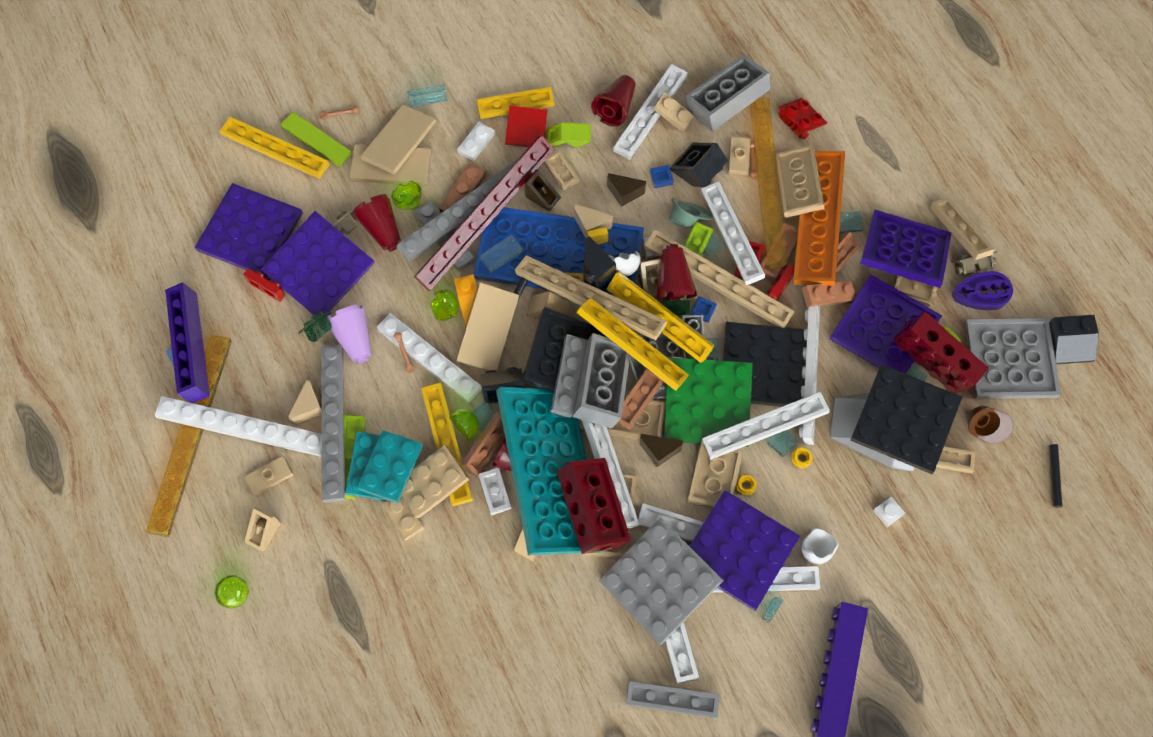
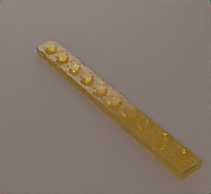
(768, 184)
(186, 446)

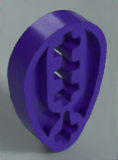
(984, 280)

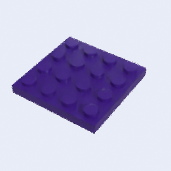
(248, 228)
(906, 248)
(317, 265)
(874, 322)
(743, 548)

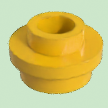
(802, 452)
(746, 479)

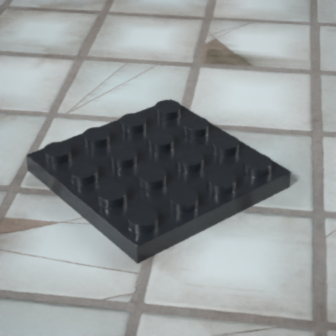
(547, 347)
(775, 360)
(906, 419)

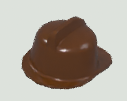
(989, 424)

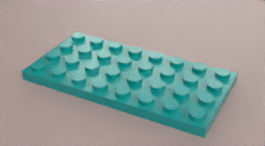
(537, 448)

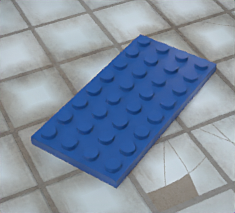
(550, 240)

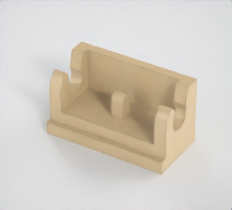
(918, 291)

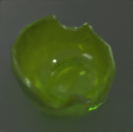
(407, 196)
(445, 305)
(465, 423)
(231, 592)

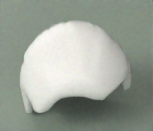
(627, 263)
(819, 546)

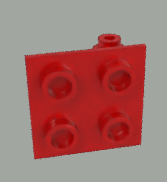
(801, 117)

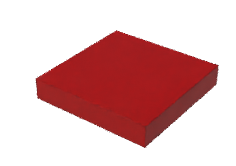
(525, 125)

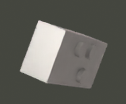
(728, 92)
(602, 382)

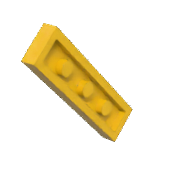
(500, 104)

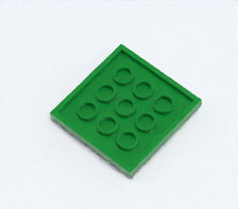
(708, 400)

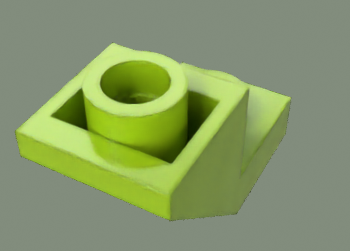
(572, 133)

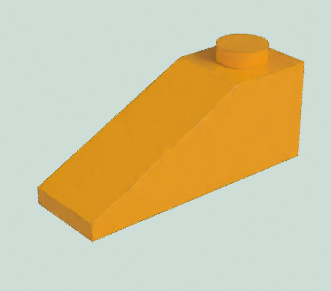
(466, 292)

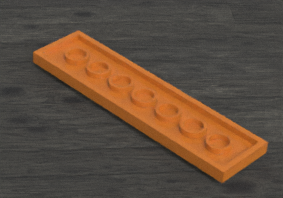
(820, 229)

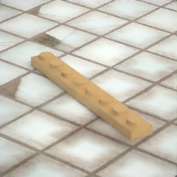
(725, 283)
(580, 292)

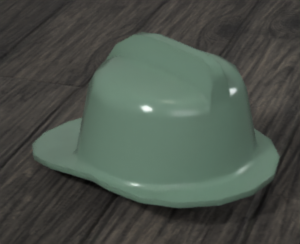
(686, 214)

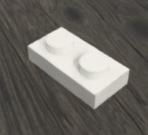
(476, 141)
(494, 491)

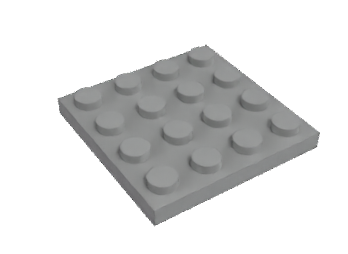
(1017, 357)
(661, 581)

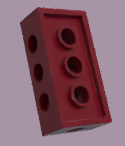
(945, 349)
(593, 505)

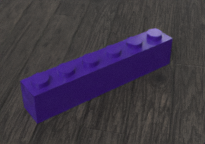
(187, 343)
(840, 671)

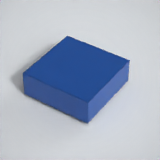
(661, 176)
(704, 307)

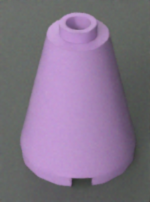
(352, 332)

